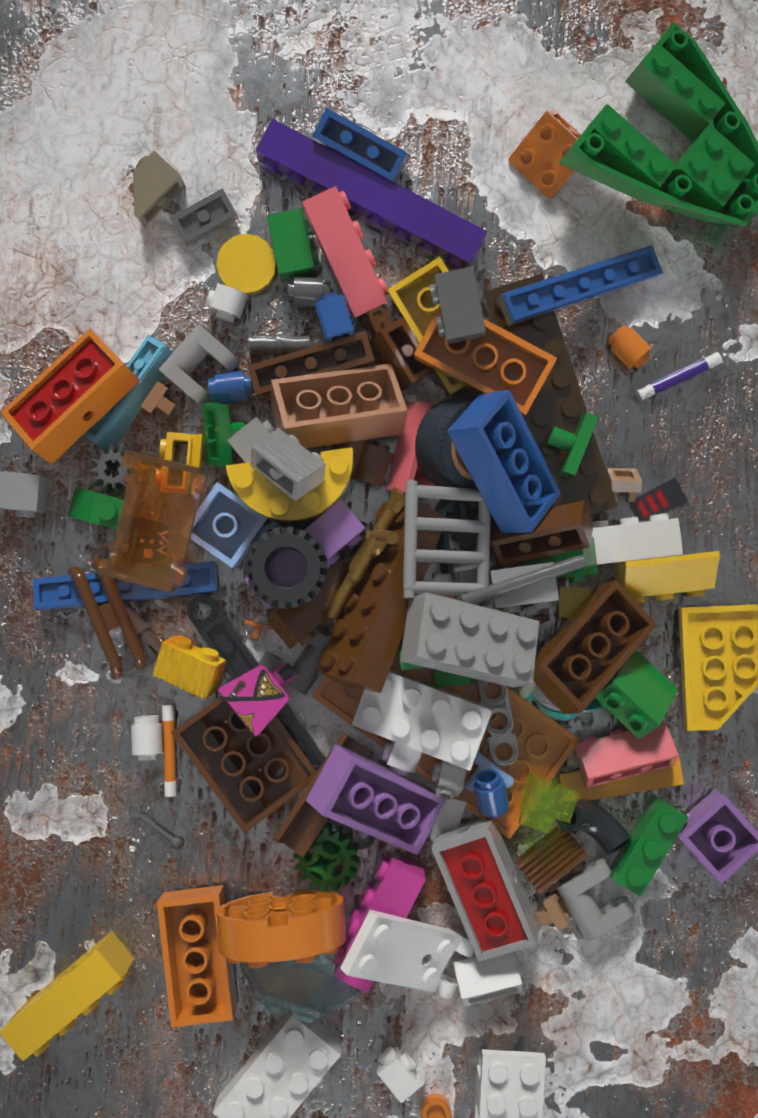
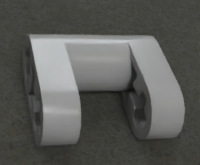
(190, 355)
(589, 918)

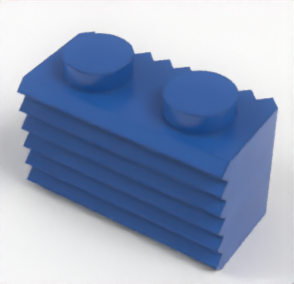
(334, 317)

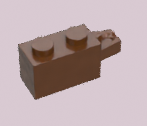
(396, 345)

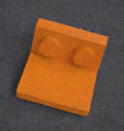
(542, 150)

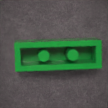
(649, 844)

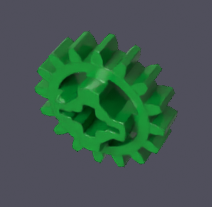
(322, 868)

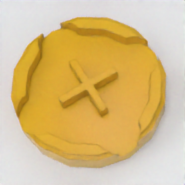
(246, 264)

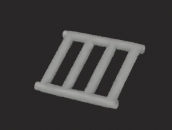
(414, 523)

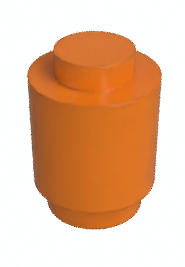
(630, 347)

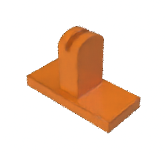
(257, 628)

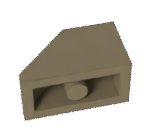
(154, 187)

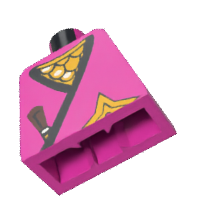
(258, 695)

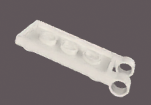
(405, 953)

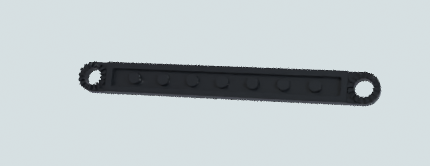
(224, 638)

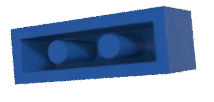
(361, 145)

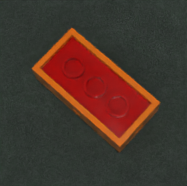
(69, 396)

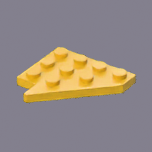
(717, 662)

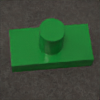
(217, 432)
(574, 444)

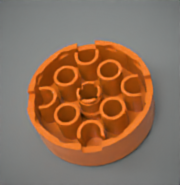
(281, 928)

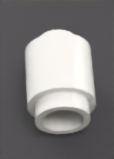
(146, 737)

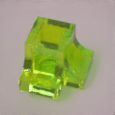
(545, 801)

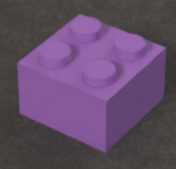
(719, 836)

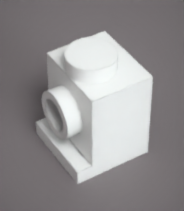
(399, 1073)

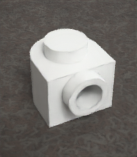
(226, 303)
(400, 758)

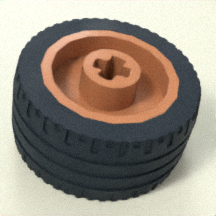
(435, 449)

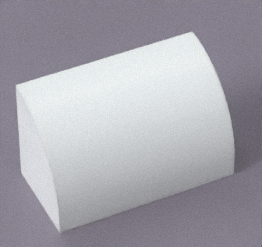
(487, 978)

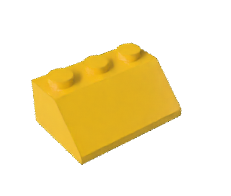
(668, 575)

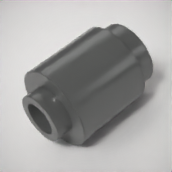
(307, 290)

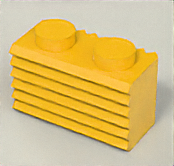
(189, 666)

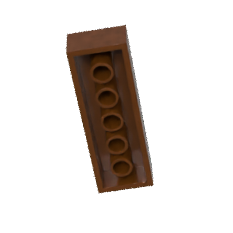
(375, 613)

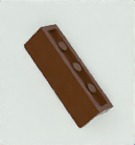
(304, 822)

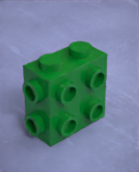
(638, 695)

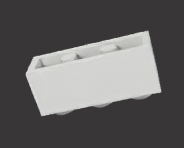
(637, 540)

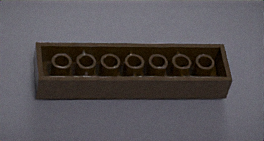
(556, 405)

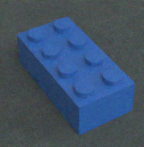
(504, 462)

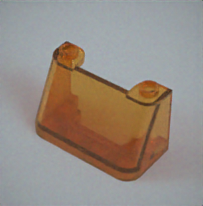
(155, 521)

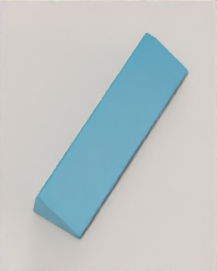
(117, 420)

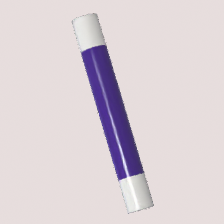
(679, 376)

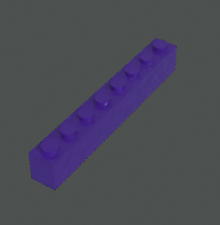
(371, 196)

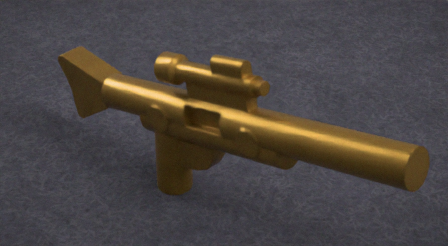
(371, 547)

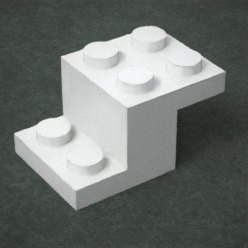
(510, 1084)

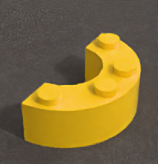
(275, 505)

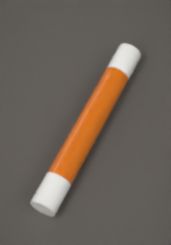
(169, 750)

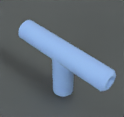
(485, 763)

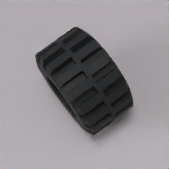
(259, 561)

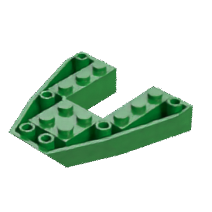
(717, 170)

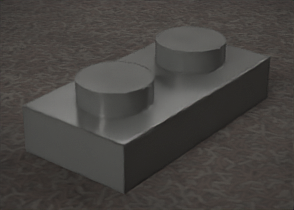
(204, 217)

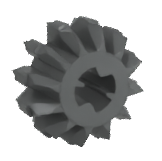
(104, 470)

